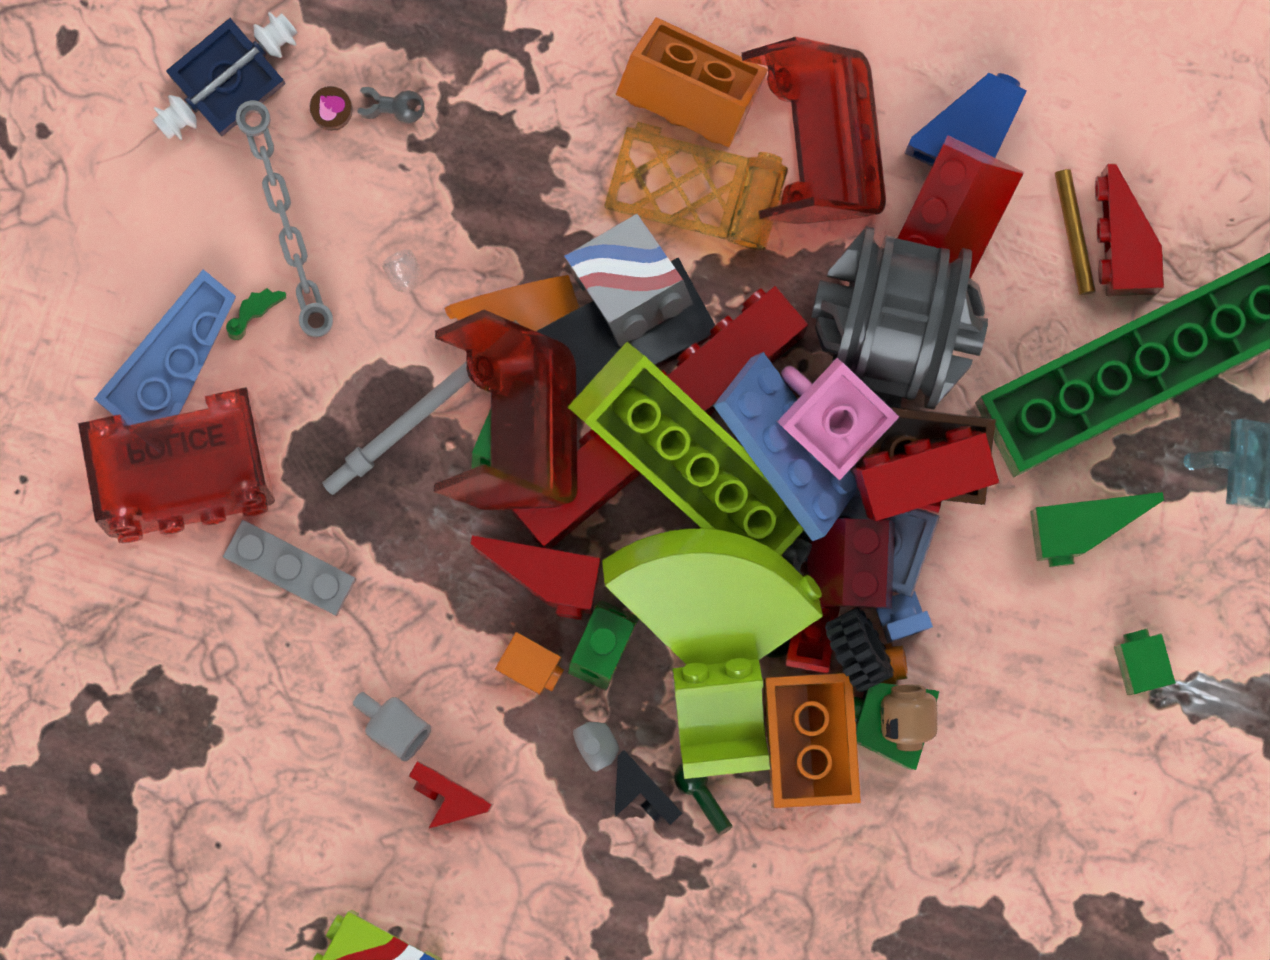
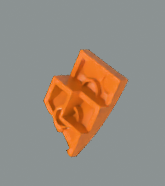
(529, 304)

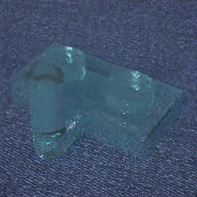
(1246, 464)

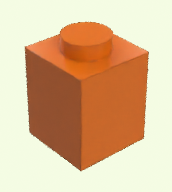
(530, 664)

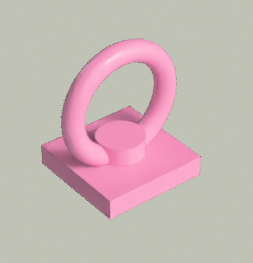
(835, 416)

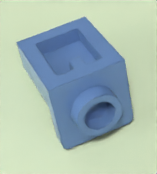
(904, 618)

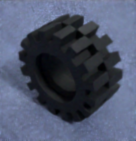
(859, 649)

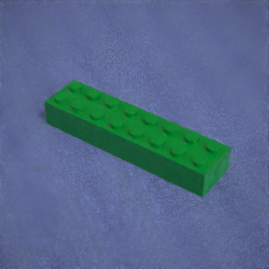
(1132, 368)

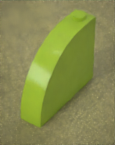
(712, 593)

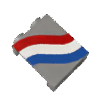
(629, 279)

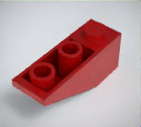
(1130, 245)

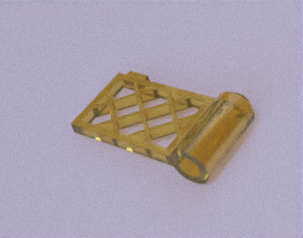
(754, 187)

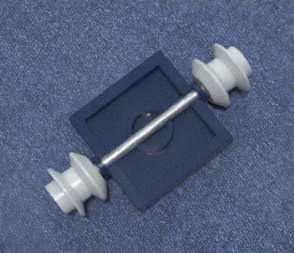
(225, 74)

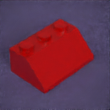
(961, 201)

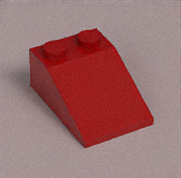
(553, 576)

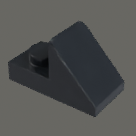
(632, 781)

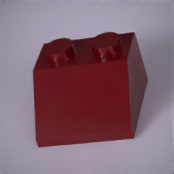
(854, 564)

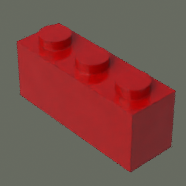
(925, 473)

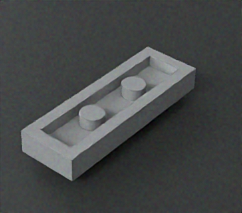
(289, 567)

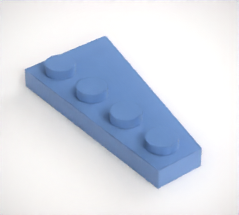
(169, 359)

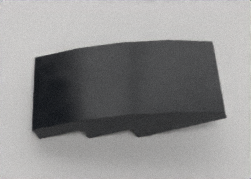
(594, 345)

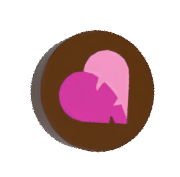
(331, 108)

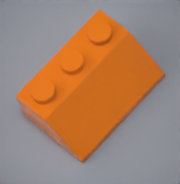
(691, 82)
(811, 740)

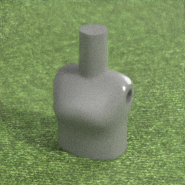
(393, 725)
(596, 744)

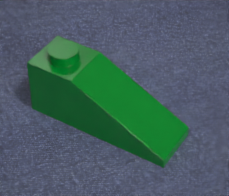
(1077, 527)

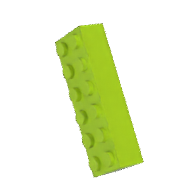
(683, 451)

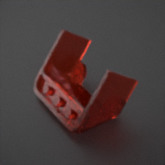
(832, 129)
(530, 416)

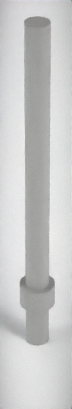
(362, 460)

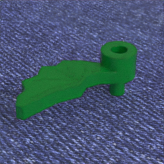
(252, 308)

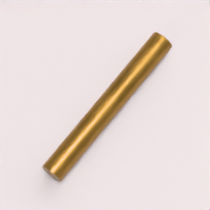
(1074, 232)

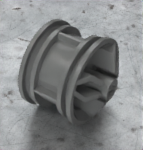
(901, 316)

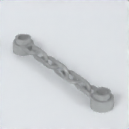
(263, 128)

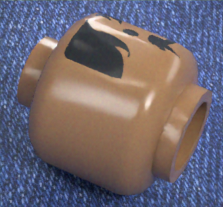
(909, 717)

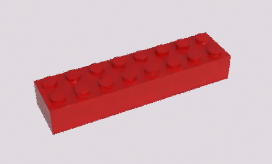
(703, 373)

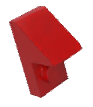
(811, 646)
(458, 801)

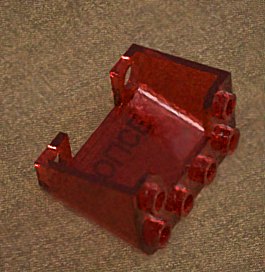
(177, 468)

